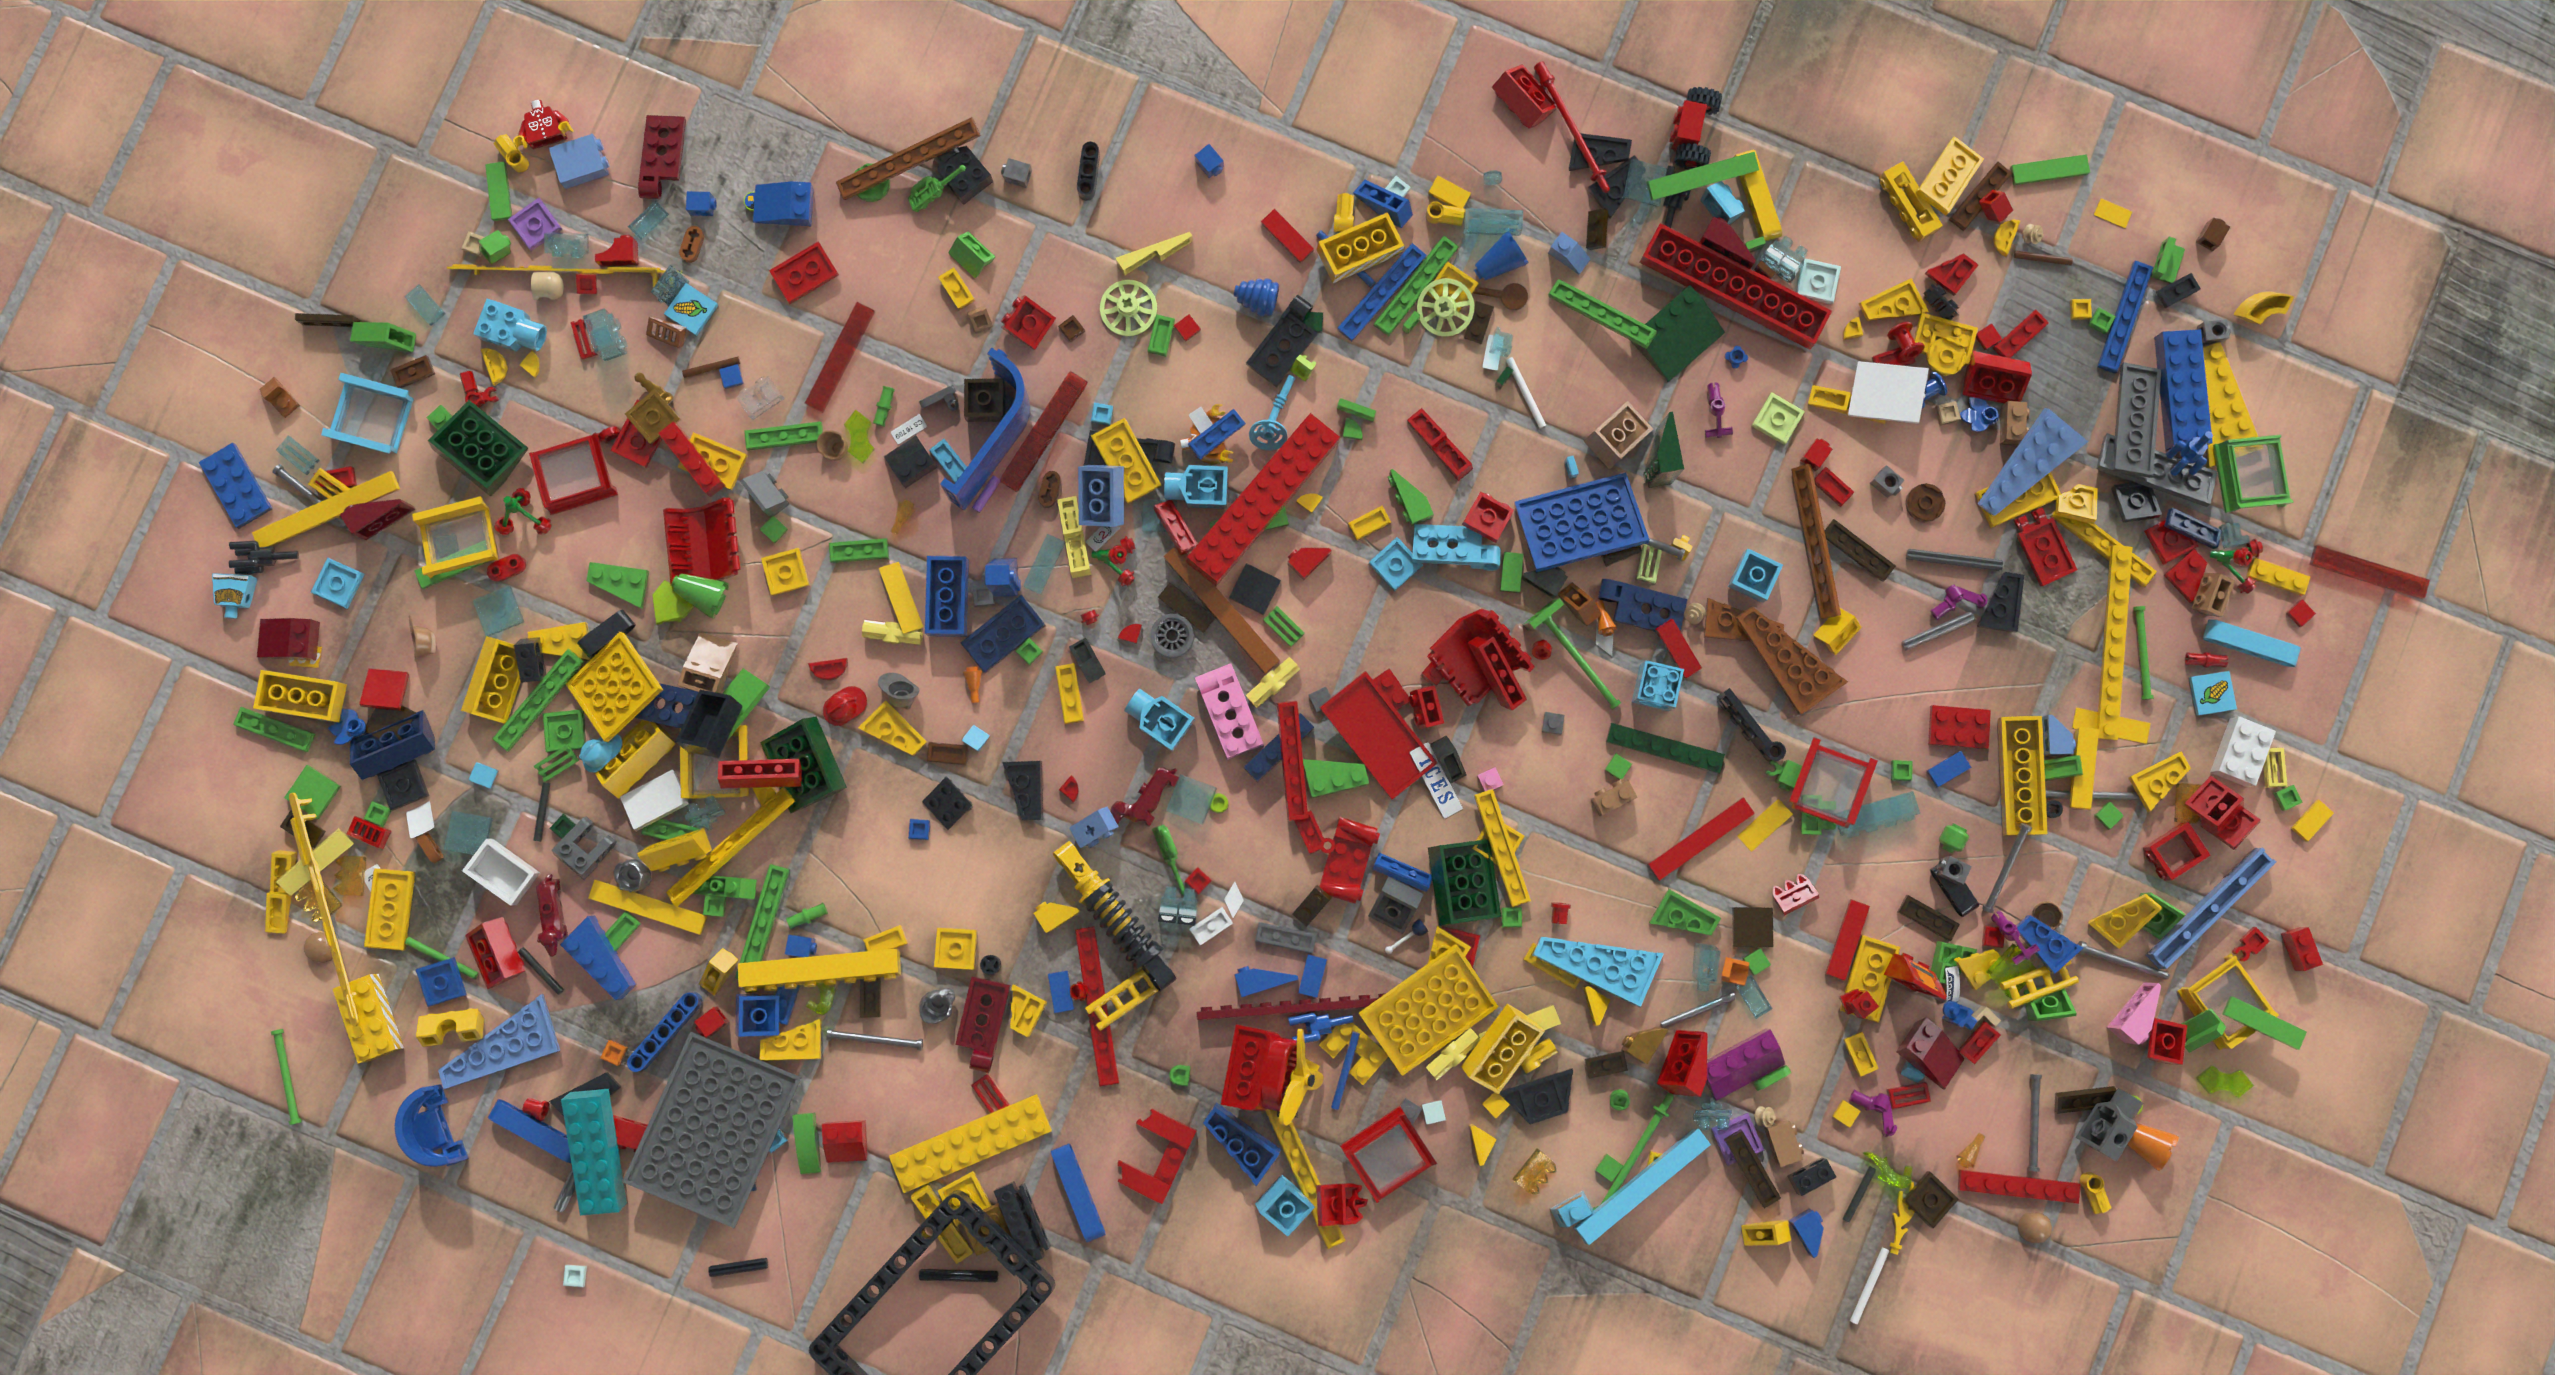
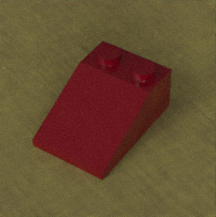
(1724, 240)
(372, 517)
(288, 638)
(1931, 1052)

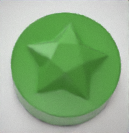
(1619, 1100)

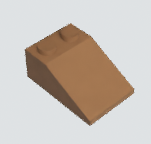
(1618, 435)

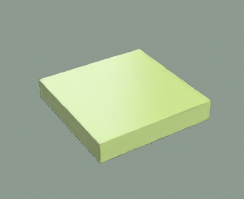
(1778, 418)

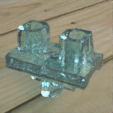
(706, 815)
(1703, 1116)

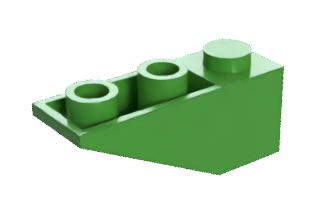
(1413, 501)
(728, 887)

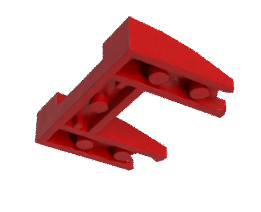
(1180, 1138)

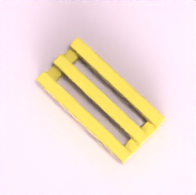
(2282, 769)

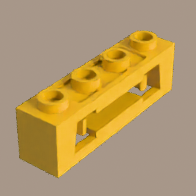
(1892, 182)

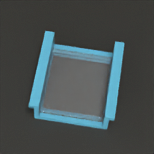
(370, 414)

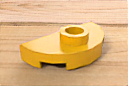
(2005, 235)
(495, 365)

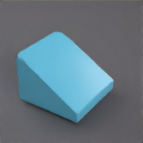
(976, 738)
(483, 775)
(1912, 1073)

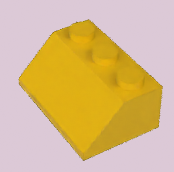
(676, 850)

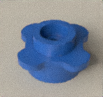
(1737, 351)

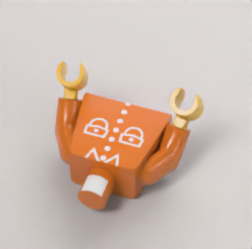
(1219, 454)

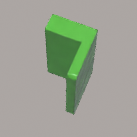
(970, 254)
(2168, 261)
(2203, 1029)

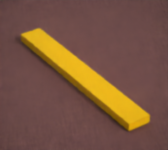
(325, 510)
(730, 846)
(1303, 1173)

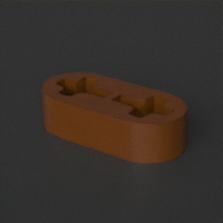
(1045, 488)

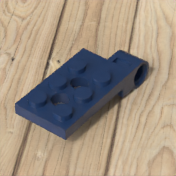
(1632, 597)
(668, 715)

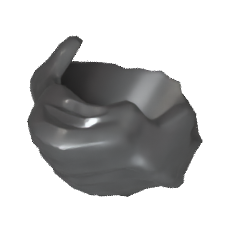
(632, 875)
(936, 1005)

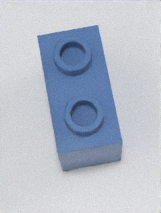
(1093, 827)

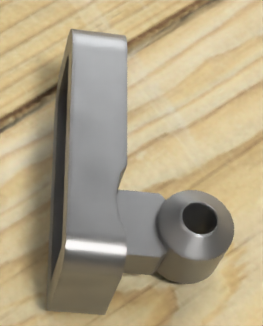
(946, 393)

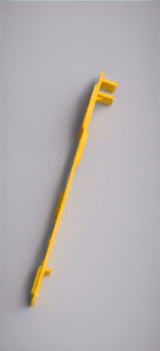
(653, 271)
(308, 859)

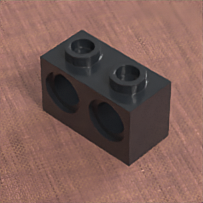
(530, 659)
(1811, 1176)

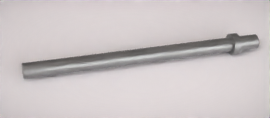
(2096, 795)

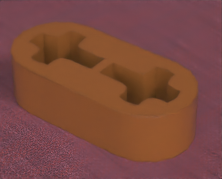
(687, 243)
(430, 847)

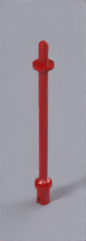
(1547, 81)

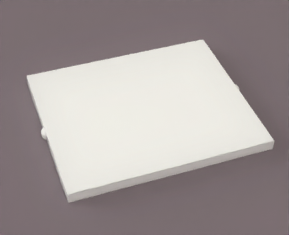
(1888, 392)

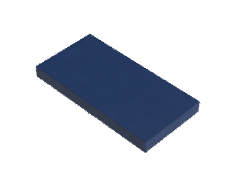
(1003, 634)

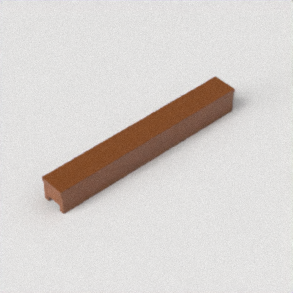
(1223, 612)

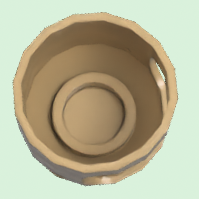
(546, 285)

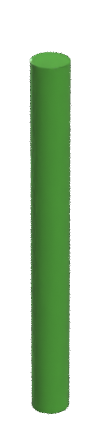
(439, 956)

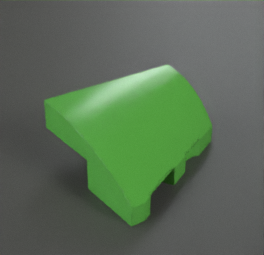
(1944, 958)

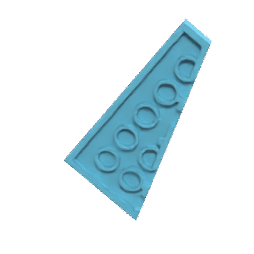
(1610, 968)

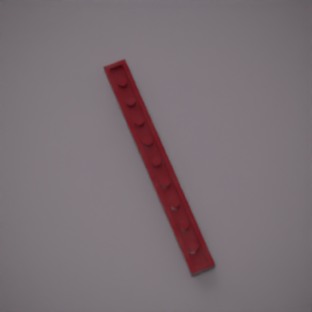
(1286, 1007)

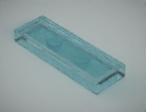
(1044, 564)

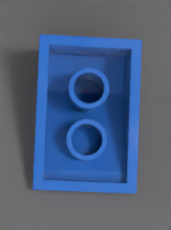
(784, 203)

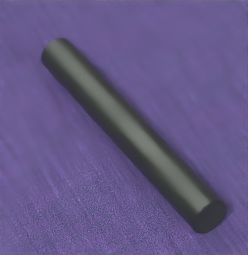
(541, 812)
(540, 970)
(1859, 1194)

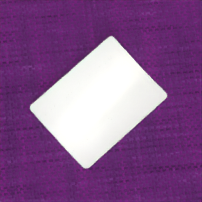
(420, 820)

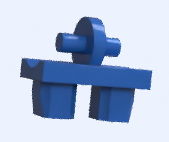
(1958, 1015)

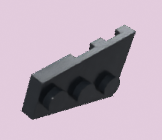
(2005, 604)

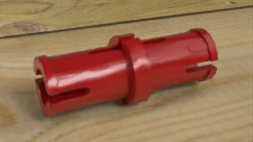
(2206, 659)

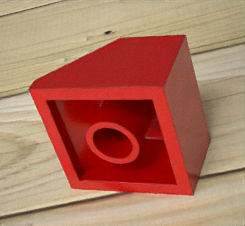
(2167, 1042)
(844, 1141)

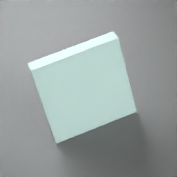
(1818, 281)

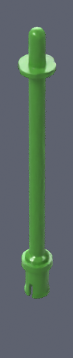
(1660, 1112)

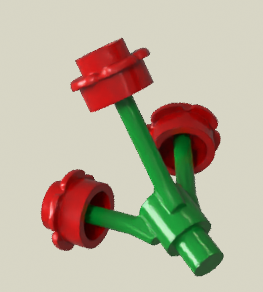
(520, 498)
(1117, 555)
(2242, 558)

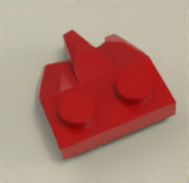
(1339, 1204)

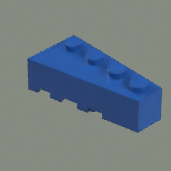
(1002, 577)
(1243, 1143)

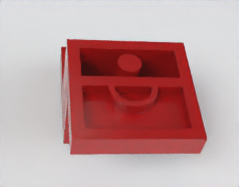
(2222, 812)

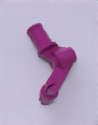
(1717, 409)
(1954, 596)
(2012, 933)
(1880, 1104)

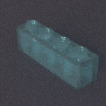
(1883, 812)

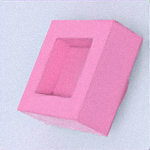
(1490, 779)

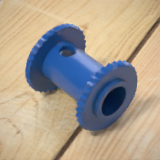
(1934, 386)

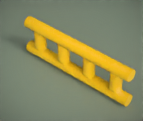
(2033, 992)
(1121, 1009)

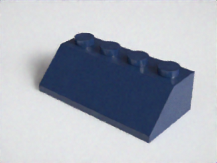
(374, 755)

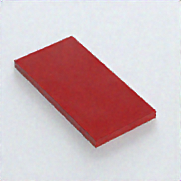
(1376, 734)

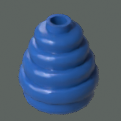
(1258, 296)

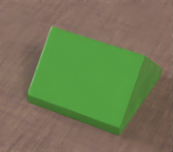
(2164, 919)
(2050, 1006)

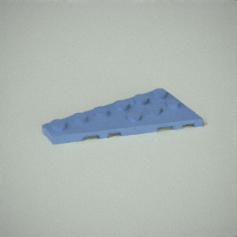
(2039, 452)
(513, 1042)

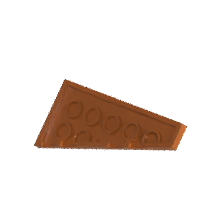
(1793, 666)

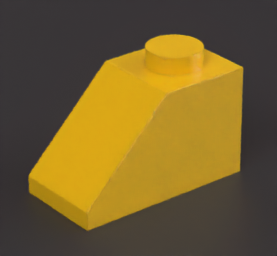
(1053, 915)
(718, 971)
(1766, 1233)

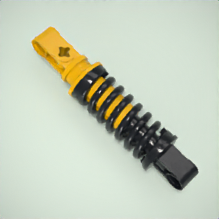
(1098, 898)

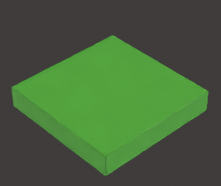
(564, 729)
(315, 786)

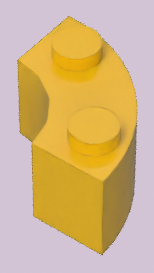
(2262, 305)

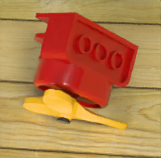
(1268, 1073)

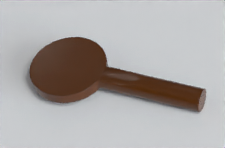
(1512, 296)

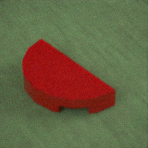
(829, 669)

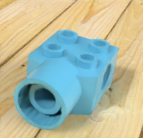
(509, 327)
(1198, 486)
(1159, 718)

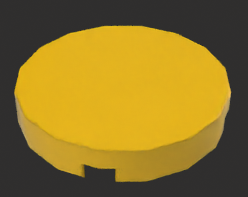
(1946, 356)

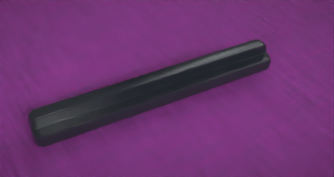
(958, 1275)

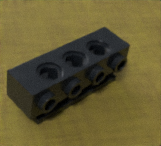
(1018, 1221)

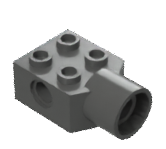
(2111, 1124)

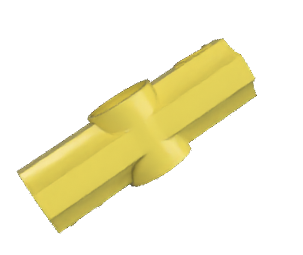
(890, 633)
(1273, 682)
(1453, 1054)

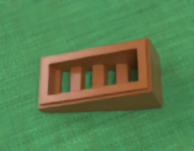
(680, 331)

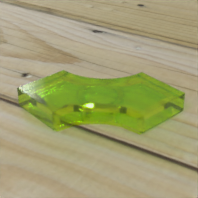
(858, 427)
(2215, 1080)

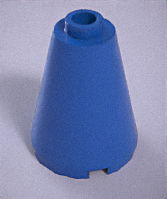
(1501, 258)

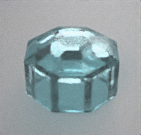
(1492, 177)

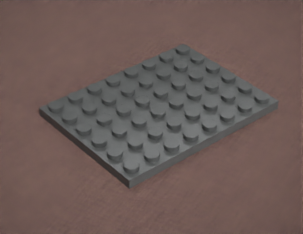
(712, 1130)

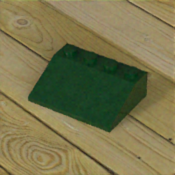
(1683, 333)
(478, 447)
(1665, 456)
(819, 768)
(1464, 882)

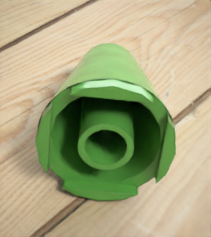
(701, 592)

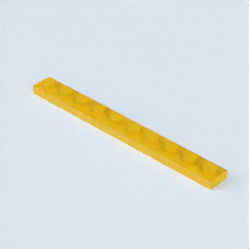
(2114, 642)

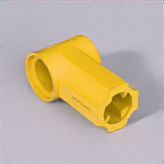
(510, 153)
(1447, 215)
(1343, 218)
(1538, 1054)
(2096, 1193)

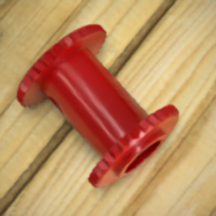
(1902, 335)

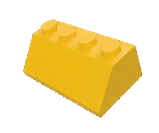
(493, 682)
(639, 752)
(1502, 1049)

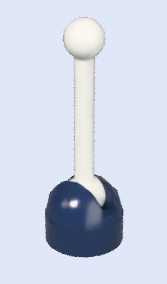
(1418, 929)

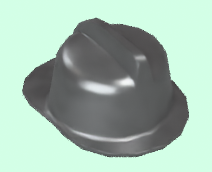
(899, 689)

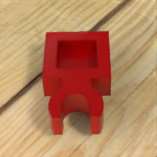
(2252, 942)

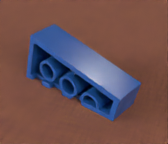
(596, 955)

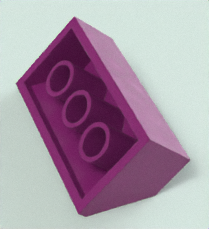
(1743, 1063)

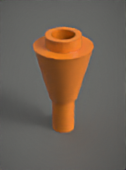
(1605, 624)
(973, 677)

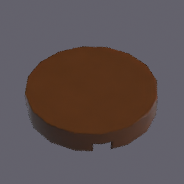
(1925, 502)

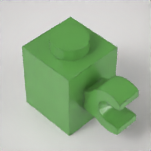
(1787, 774)

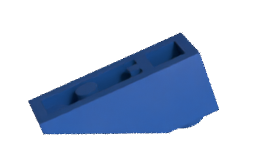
(1384, 201)
(1257, 980)

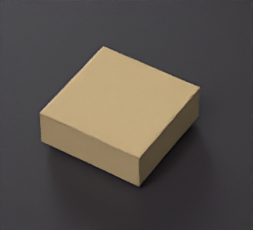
(471, 244)
(1948, 413)

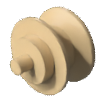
(2032, 234)
(1694, 613)
(1764, 1116)

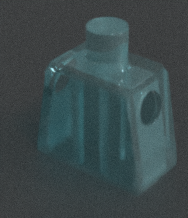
(1705, 957)

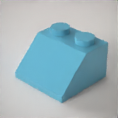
(1721, 202)
(1284, 1205)

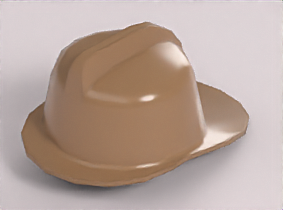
(423, 640)

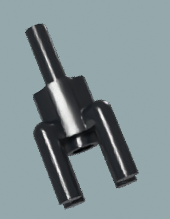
(1675, 201)
(257, 557)

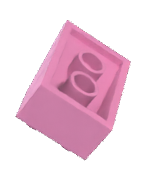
(2137, 1015)

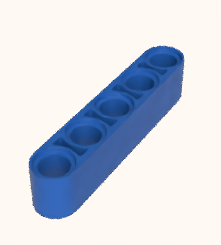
(657, 1038)
(531, 1129)
(1078, 1192)

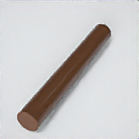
(2043, 258)
(711, 367)

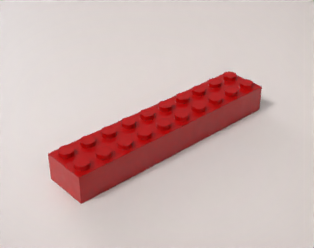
(1735, 286)
(1262, 499)

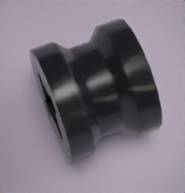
(987, 964)

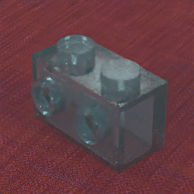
(566, 243)

